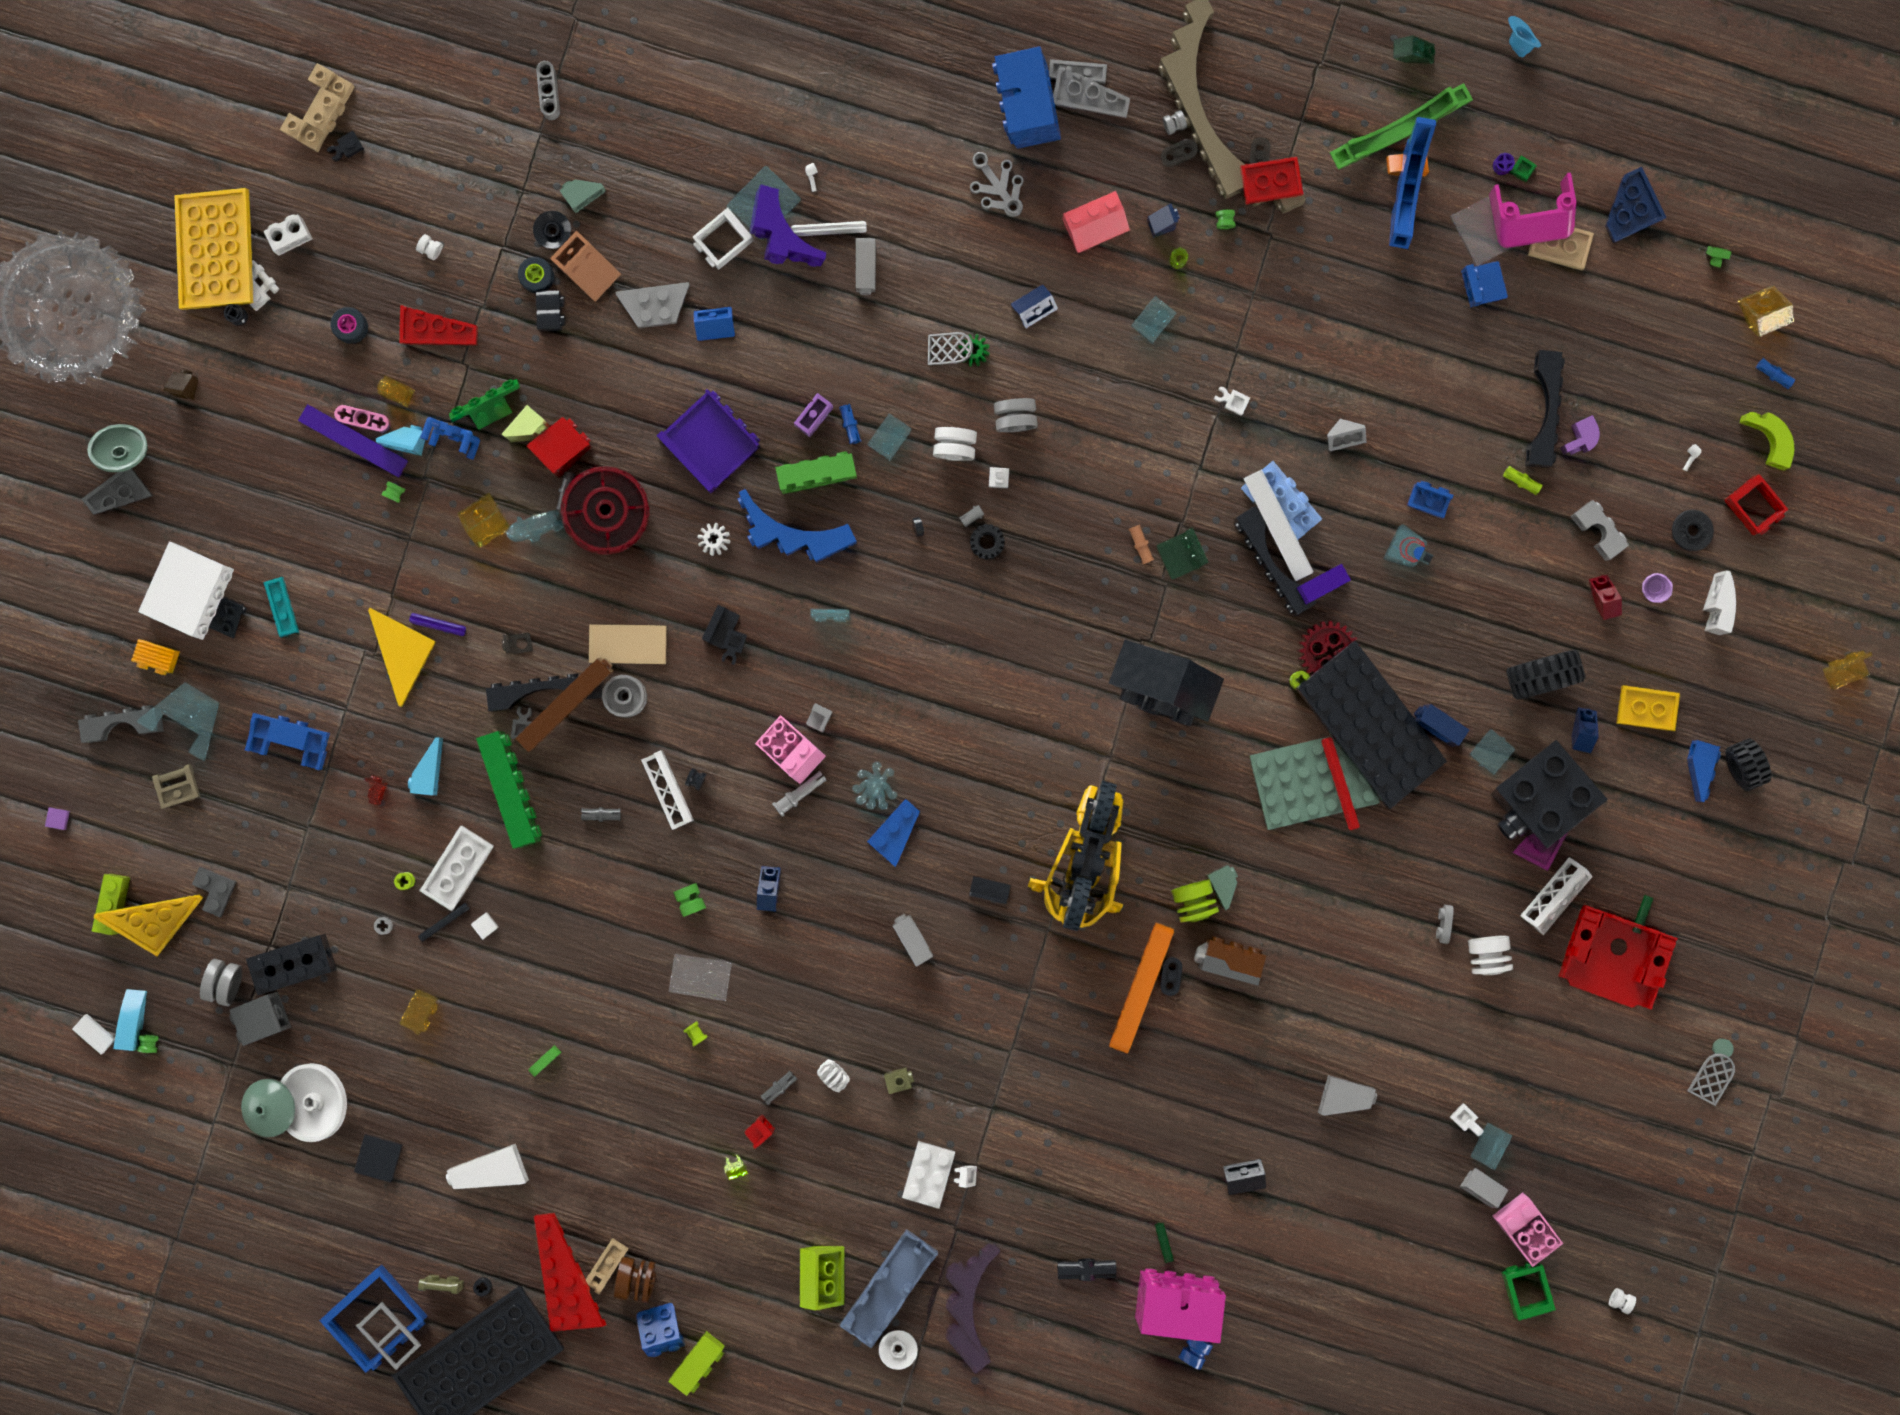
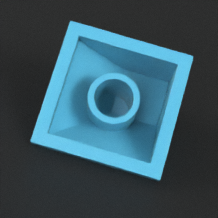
(404, 440)

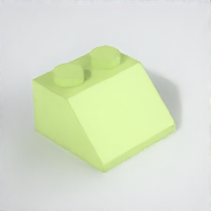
(526, 426)

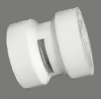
(429, 247)
(1622, 1301)

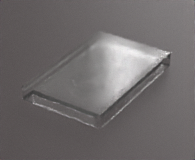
(700, 977)

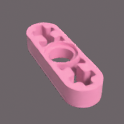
(350, 410)

